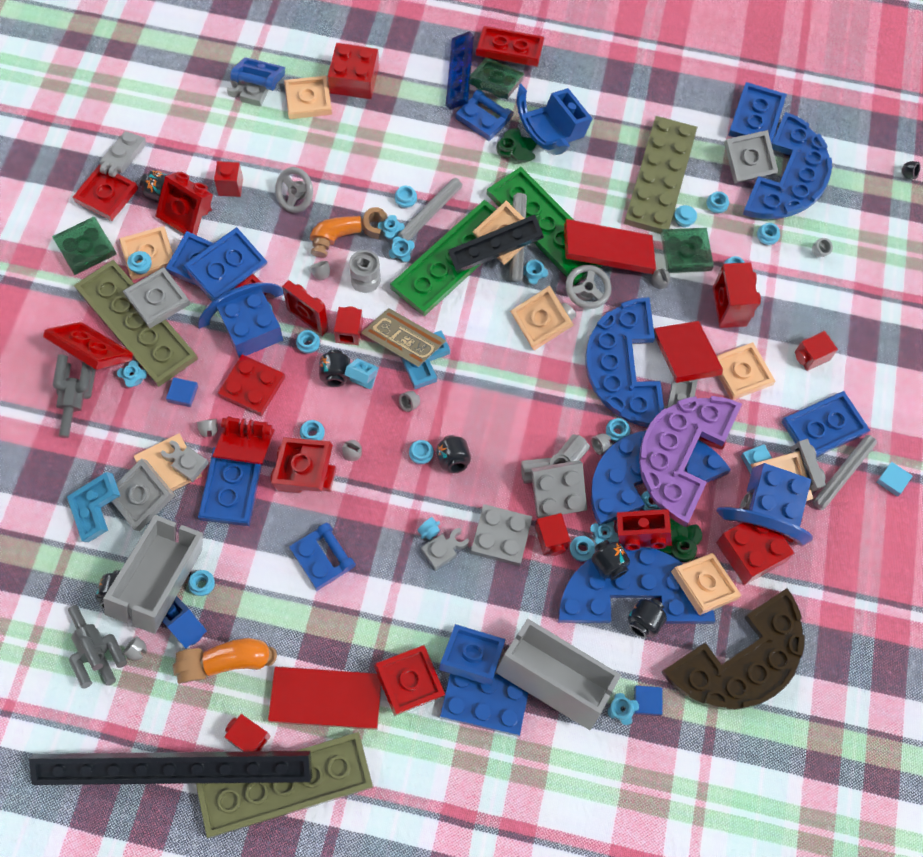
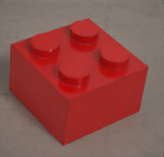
(353, 71)
(736, 295)
(754, 550)

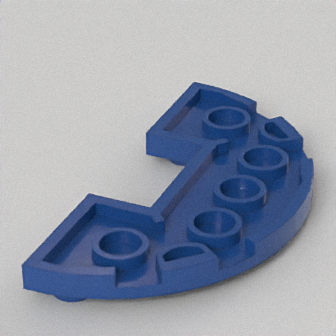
(804, 175)
(612, 365)
(619, 473)
(649, 576)

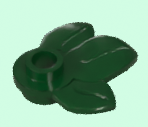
(516, 146)
(683, 537)

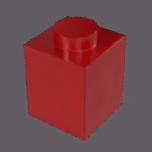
(228, 179)
(348, 325)
(815, 350)
(552, 534)
(246, 734)

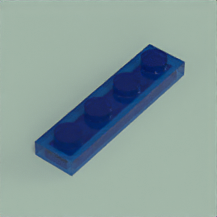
(459, 70)

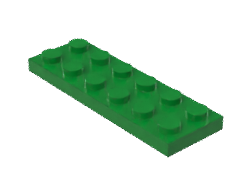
(548, 213)
(434, 274)

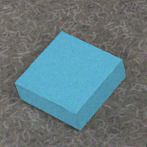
(894, 479)

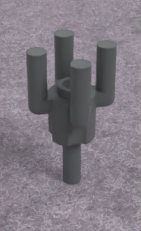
(71, 391)
(91, 649)

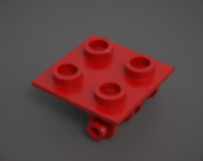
(243, 441)

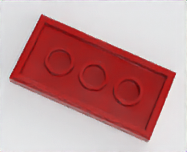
(609, 246)
(325, 698)

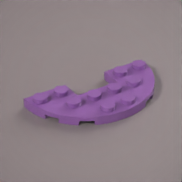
(670, 444)

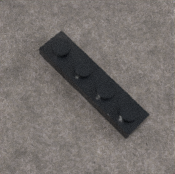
(496, 243)

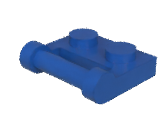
(257, 73)
(481, 120)
(314, 560)

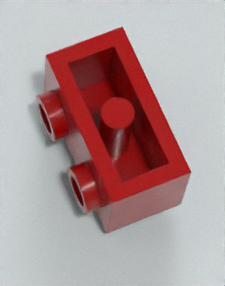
(644, 529)

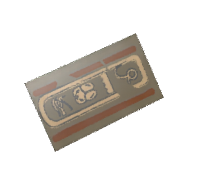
(403, 337)

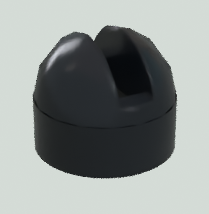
(911, 169)

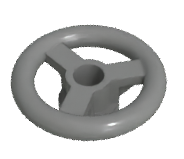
(296, 190)
(585, 295)

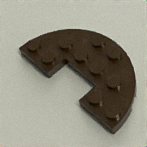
(754, 672)

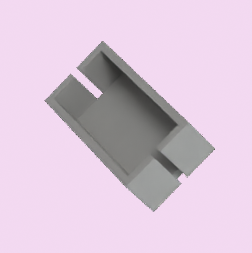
(153, 574)
(558, 674)

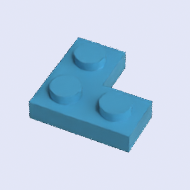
(425, 374)
(87, 505)

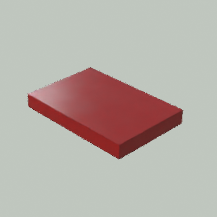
(510, 46)
(88, 345)
(687, 351)

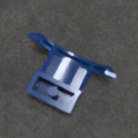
(557, 122)
(247, 317)
(775, 503)

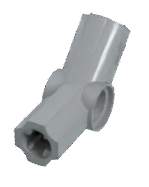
(573, 450)

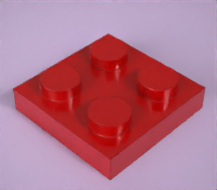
(105, 193)
(305, 307)
(251, 385)
(409, 680)

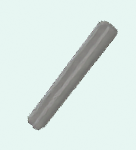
(430, 209)
(517, 261)
(844, 472)

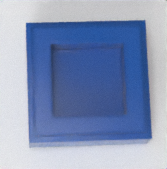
(182, 392)
(649, 700)

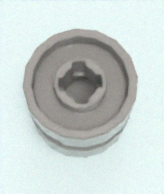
(364, 271)

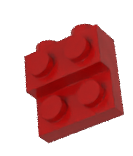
(183, 203)
(301, 465)

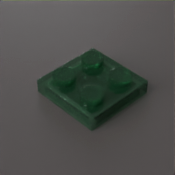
(496, 78)
(84, 245)
(687, 250)

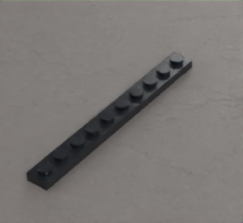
(171, 768)

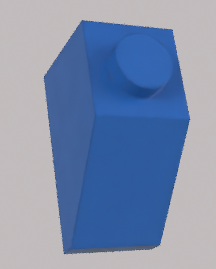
(183, 624)

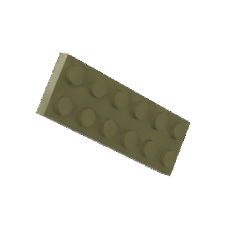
(661, 175)
(156, 349)
(337, 772)

